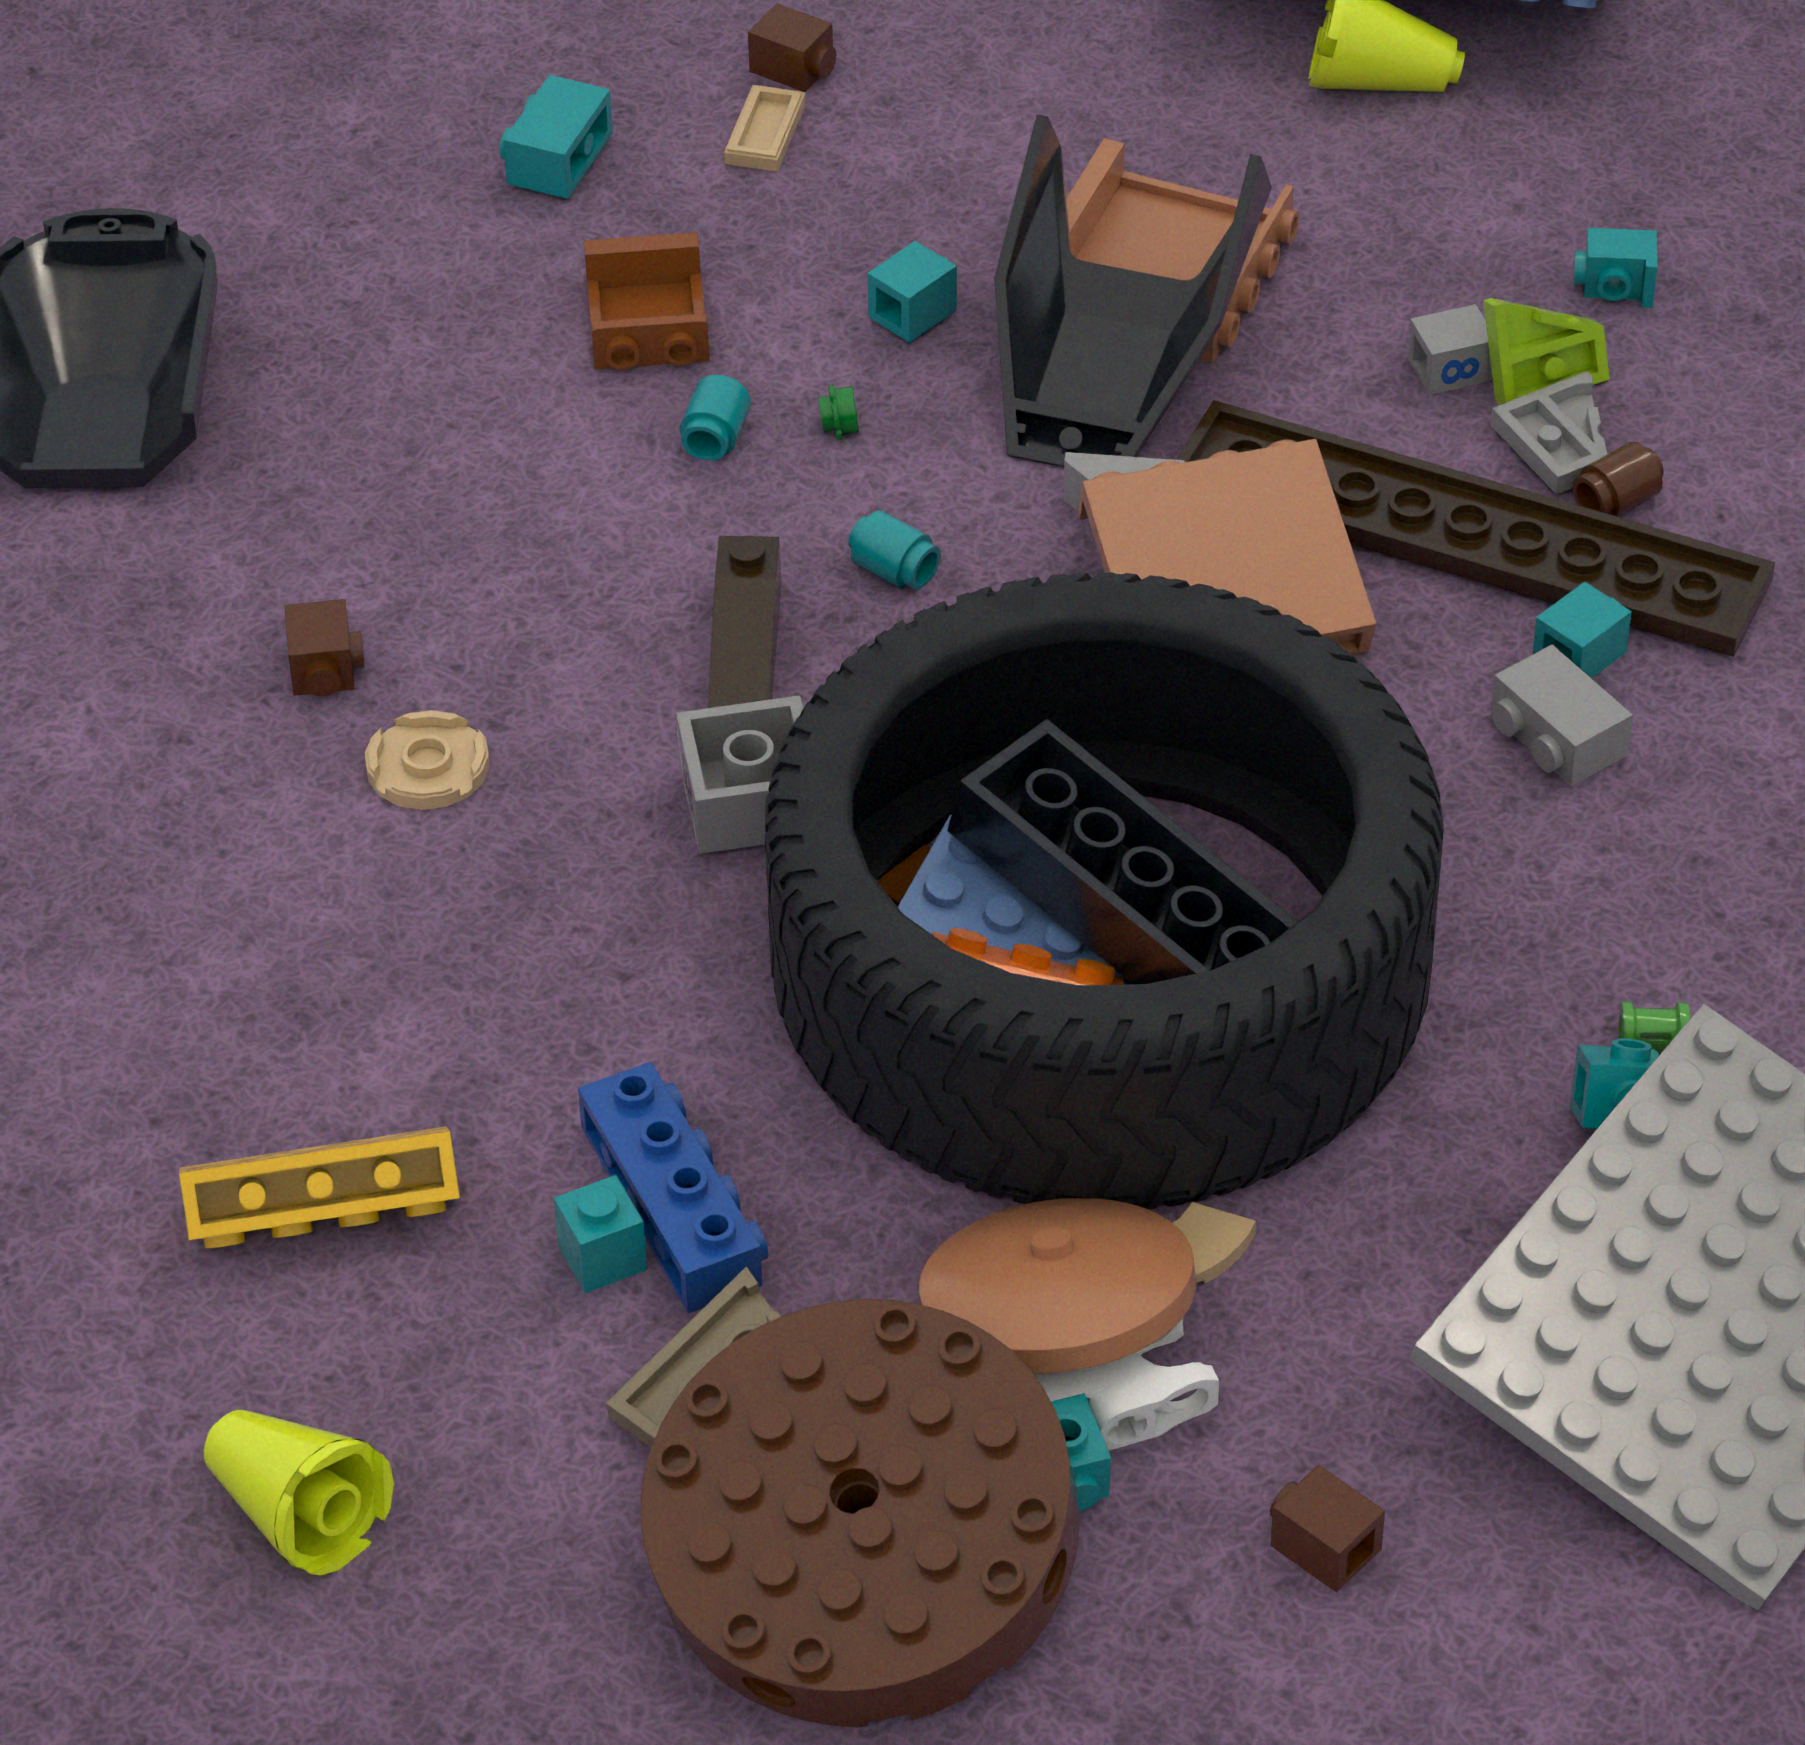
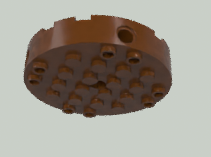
(860, 1511)

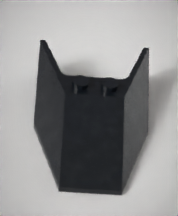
(1096, 346)

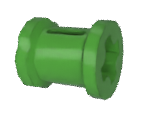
(1652, 1025)

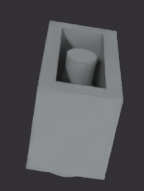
(1560, 715)

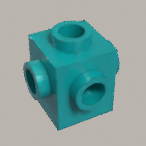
(1605, 1077)

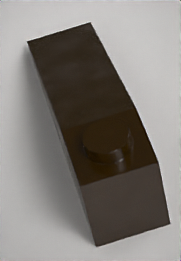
(744, 620)

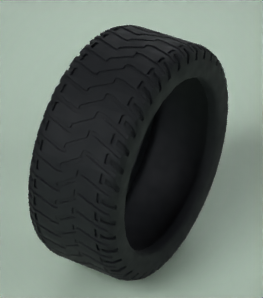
(1105, 1085)

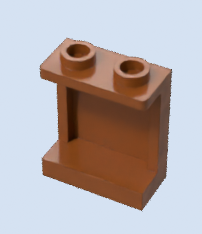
(646, 301)

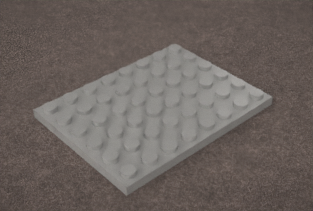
(1658, 1312)

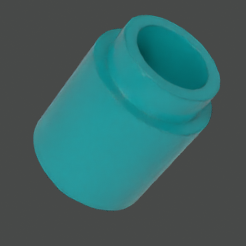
(714, 417)
(893, 550)

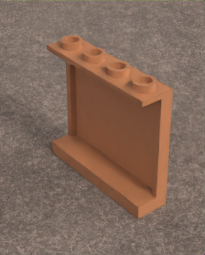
(1170, 230)
(1243, 525)

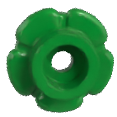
(839, 411)

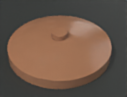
(1065, 1280)

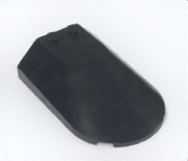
(102, 348)

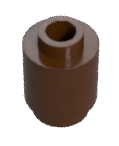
(1620, 480)

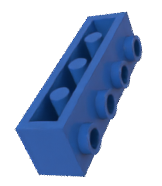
(670, 1177)

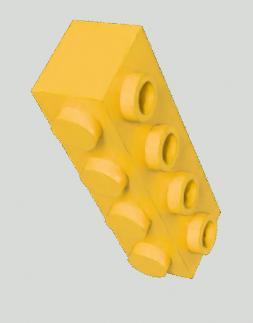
(319, 1184)

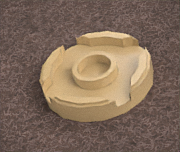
(427, 776)

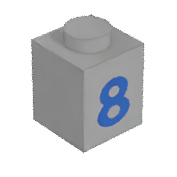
(1450, 349)

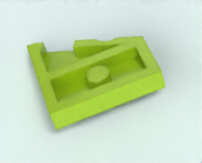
(1540, 348)

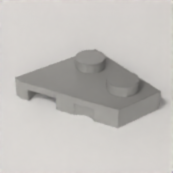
(1554, 430)

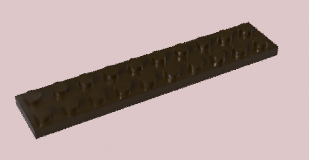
(1515, 535)

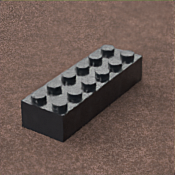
(1108, 862)

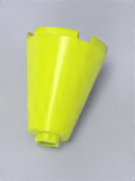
(1382, 50)
(301, 1486)

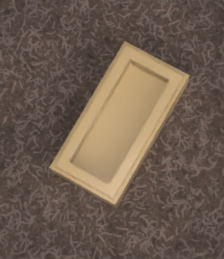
(765, 128)

